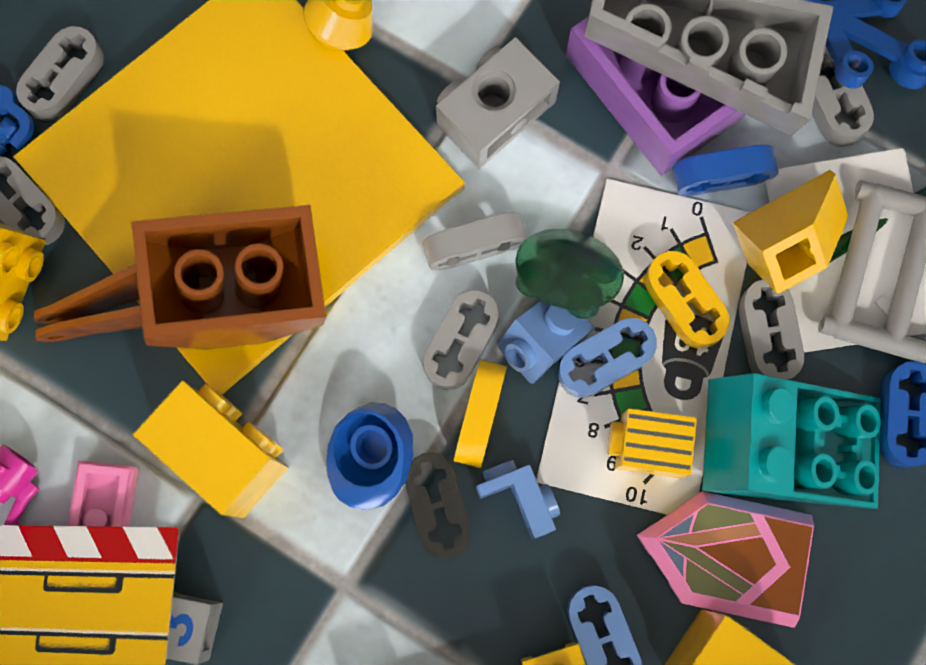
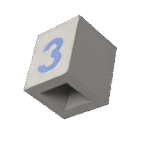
(192, 628)

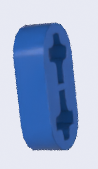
(725, 170)
(896, 414)

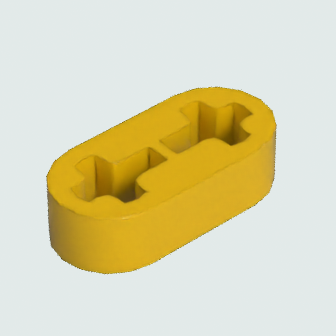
(696, 292)
(480, 413)

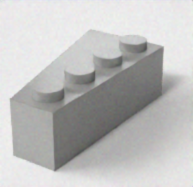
(739, 52)

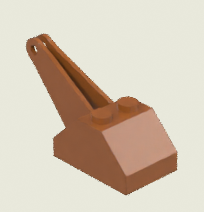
(204, 283)

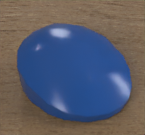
(369, 456)

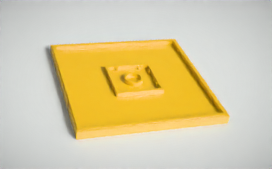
(242, 118)

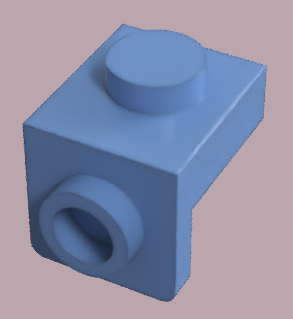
(541, 339)
(535, 502)

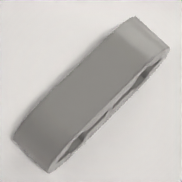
(60, 73)
(833, 98)
(28, 194)
(474, 241)
(783, 329)
(449, 333)

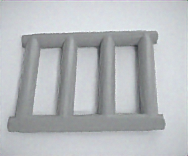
(840, 321)

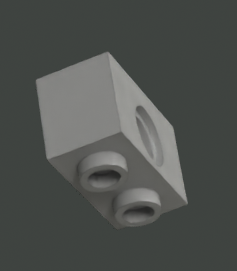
(486, 130)

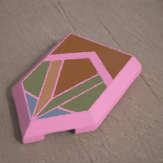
(734, 556)

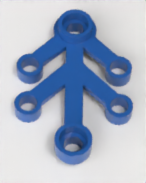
(907, 60)

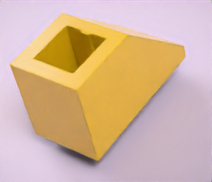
(794, 232)

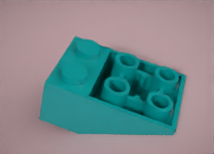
(791, 442)

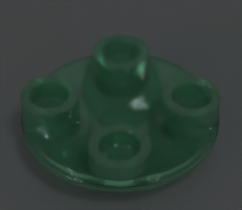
(568, 271)

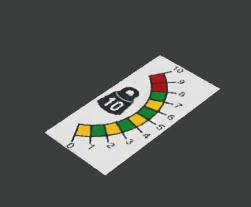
(637, 228)

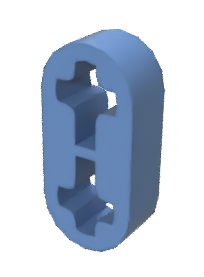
(600, 346)
(613, 621)

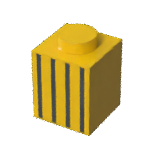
(653, 443)

